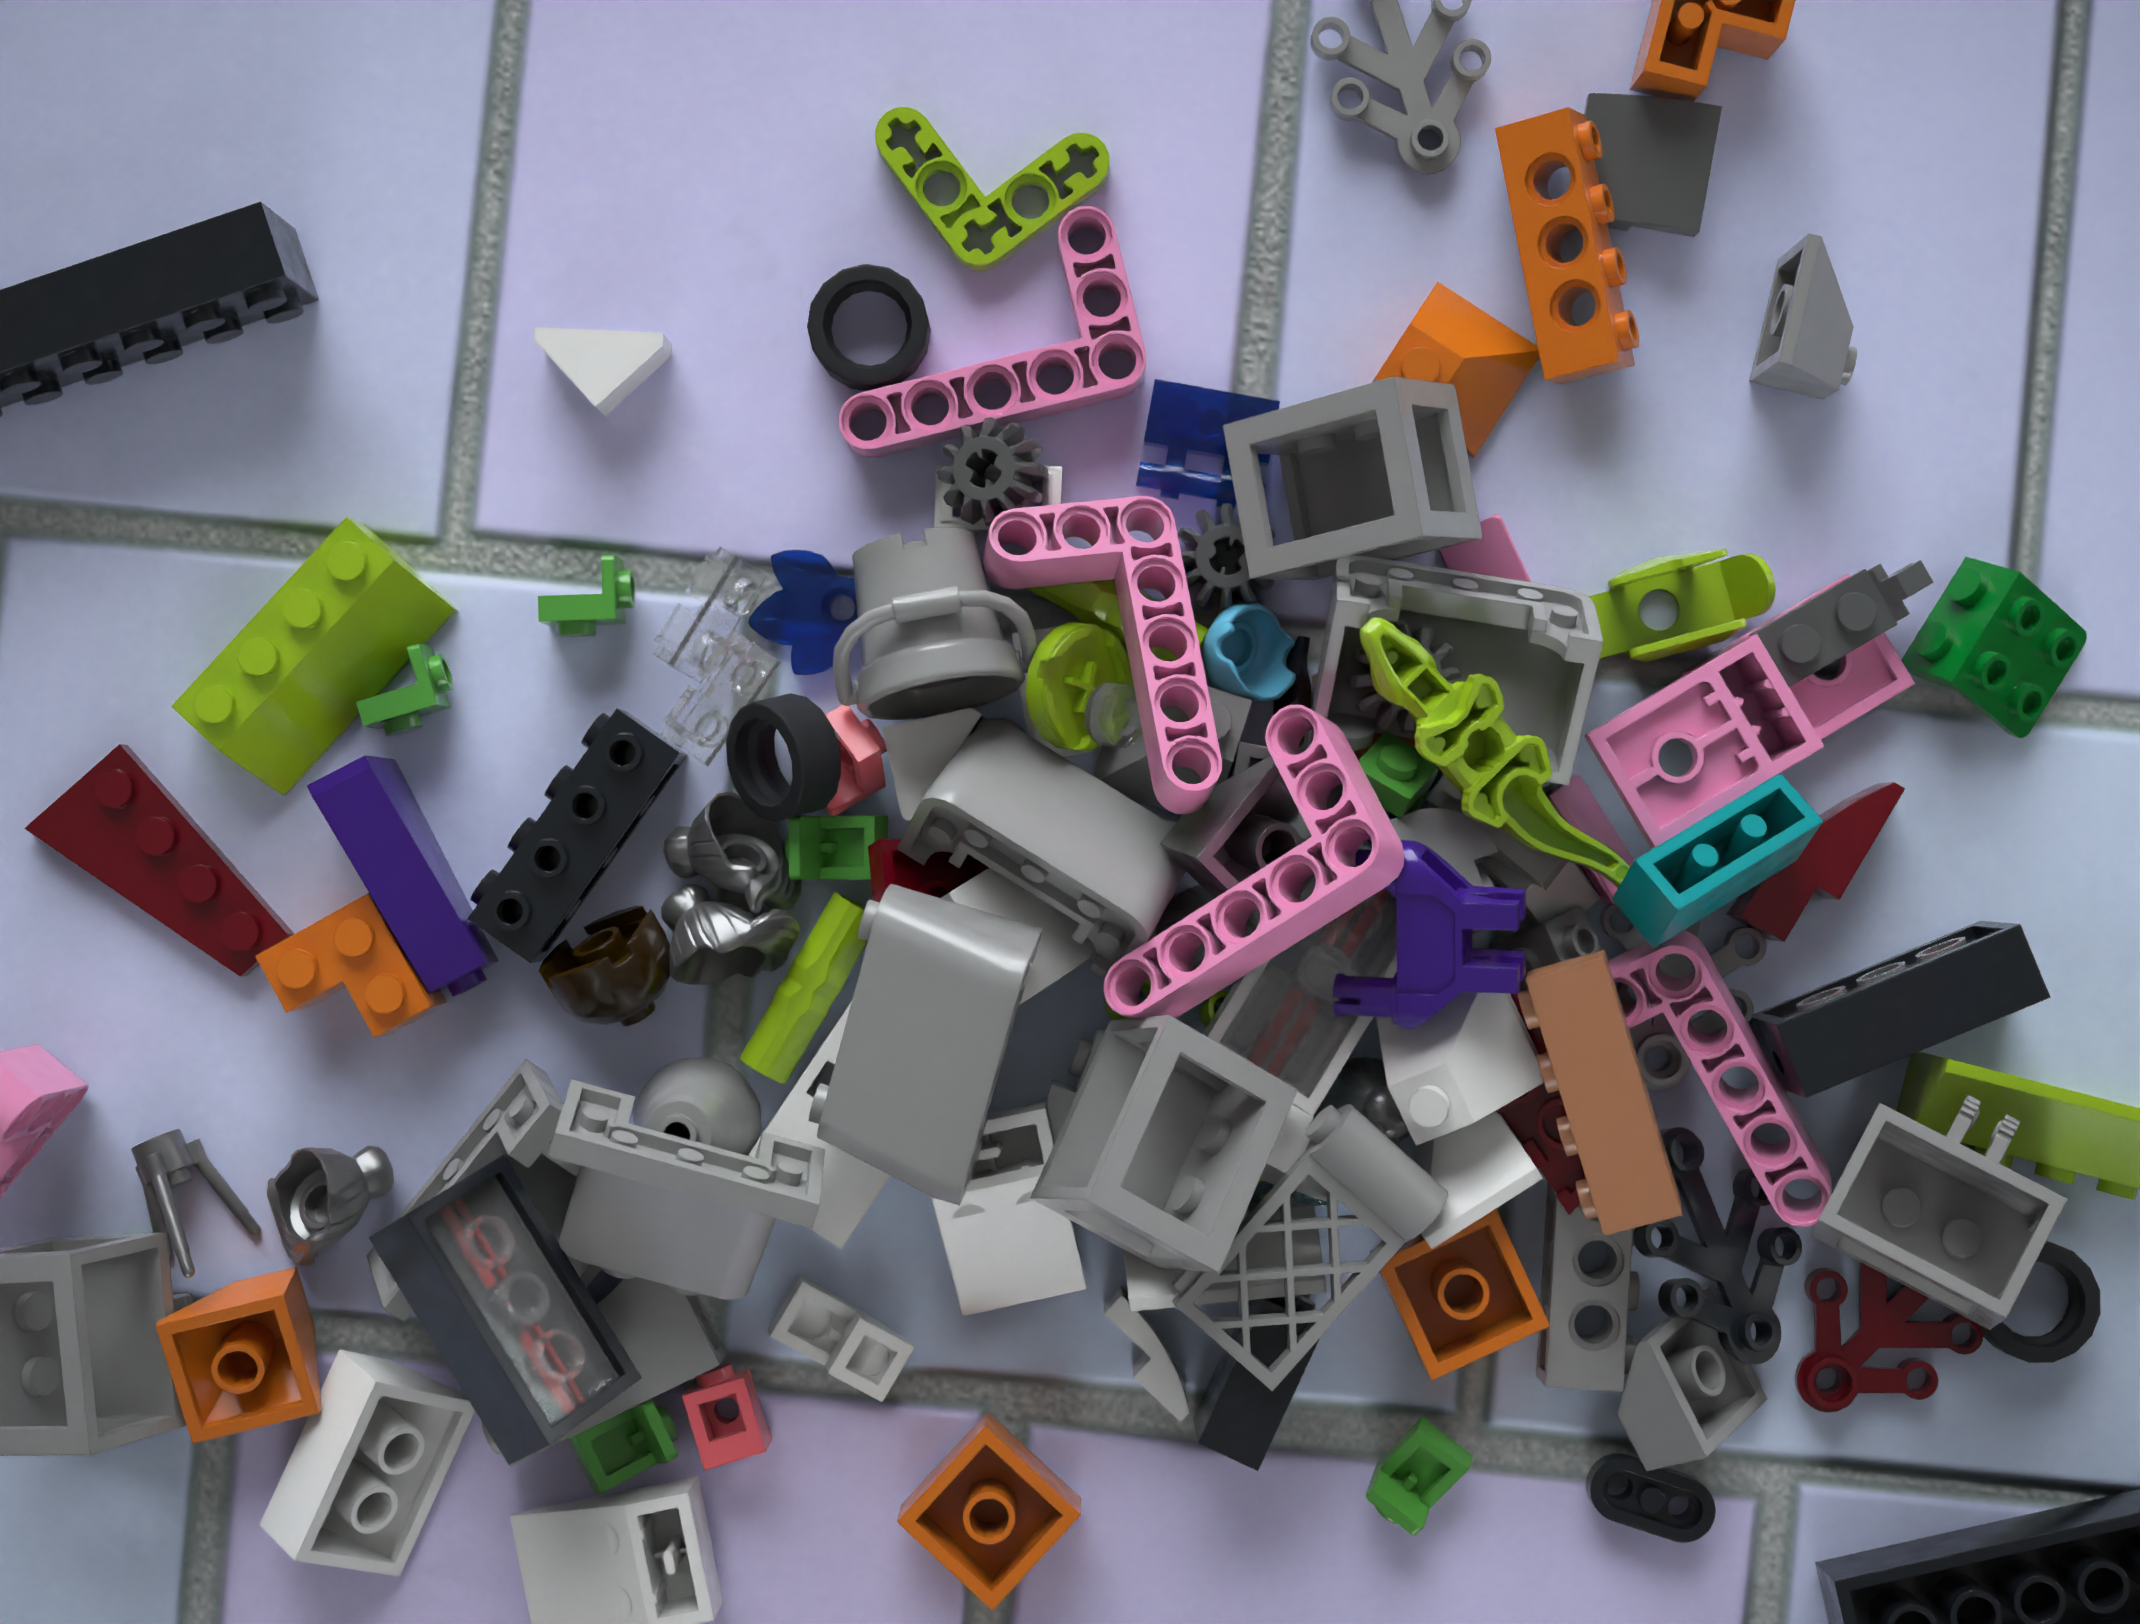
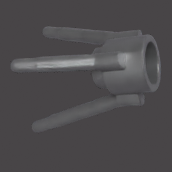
(166, 1164)

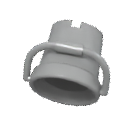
(928, 630)

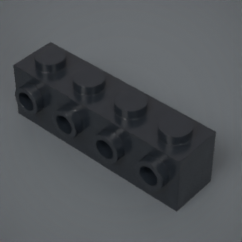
(576, 835)

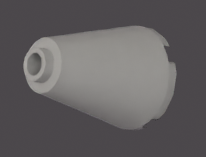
(707, 1099)

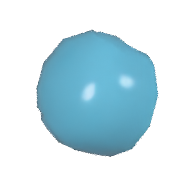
(1248, 653)

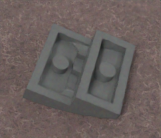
(1655, 159)

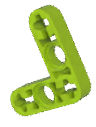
(972, 206)

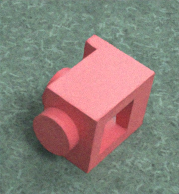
(722, 1438)

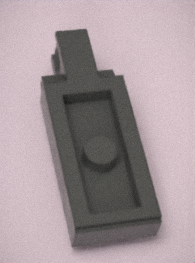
(1840, 619)

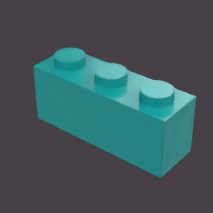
(1716, 860)

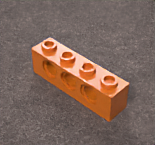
(1529, 156)

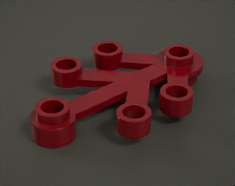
(1881, 1325)

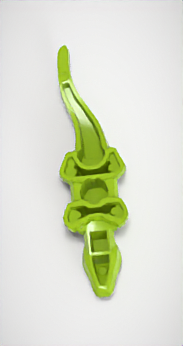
(1478, 750)

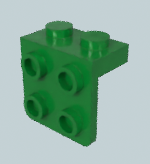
(1997, 644)

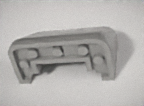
(1523, 634)
(1051, 835)
(925, 1038)

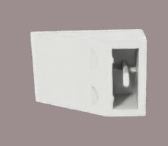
(1000, 1239)
(620, 1558)

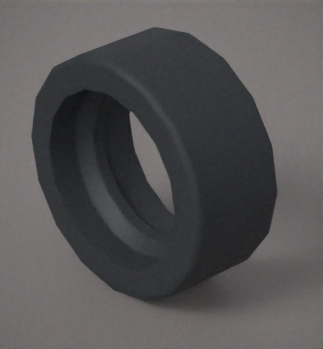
(858, 280)
(811, 749)
(2077, 1321)

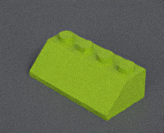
(311, 654)
(2056, 1127)

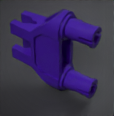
(1435, 943)

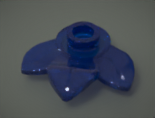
(803, 609)

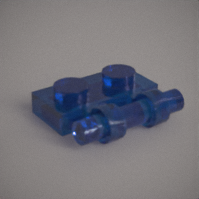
(1192, 422)

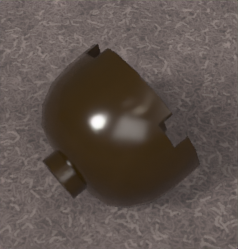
(613, 970)

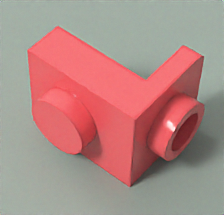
(861, 759)

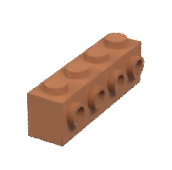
(1602, 1093)

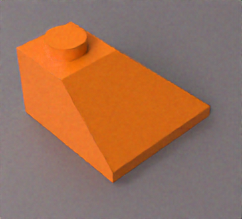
(1465, 348)
(243, 1356)

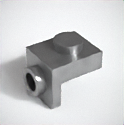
(1552, 941)

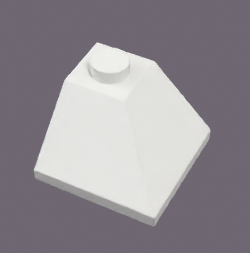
(1458, 1063)
(1479, 1170)

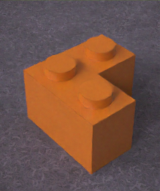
(1684, 38)
(354, 952)

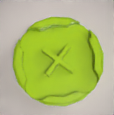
(1065, 674)

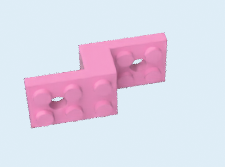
(1738, 726)

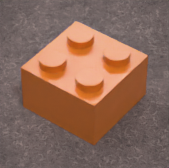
(1462, 1295)
(990, 1511)

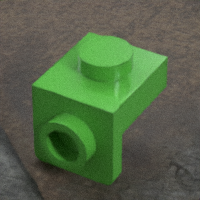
(580, 613)
(402, 708)
(1398, 774)
(832, 846)
(625, 1445)
(1416, 1475)

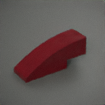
(1822, 867)

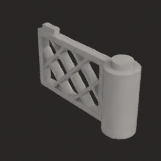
(1373, 1182)

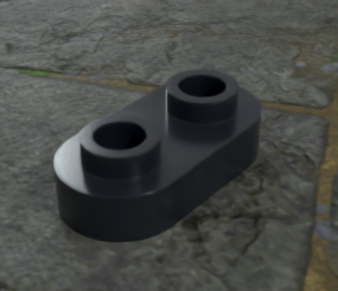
(1648, 1496)

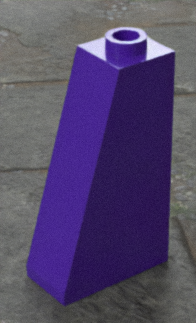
(405, 872)

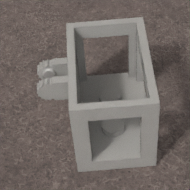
(1361, 476)
(1165, 1143)
(1941, 1213)
(85, 1344)

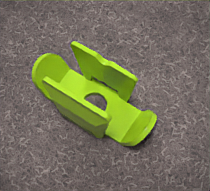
(1709, 599)

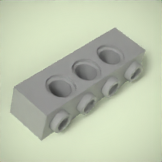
(1562, 1354)

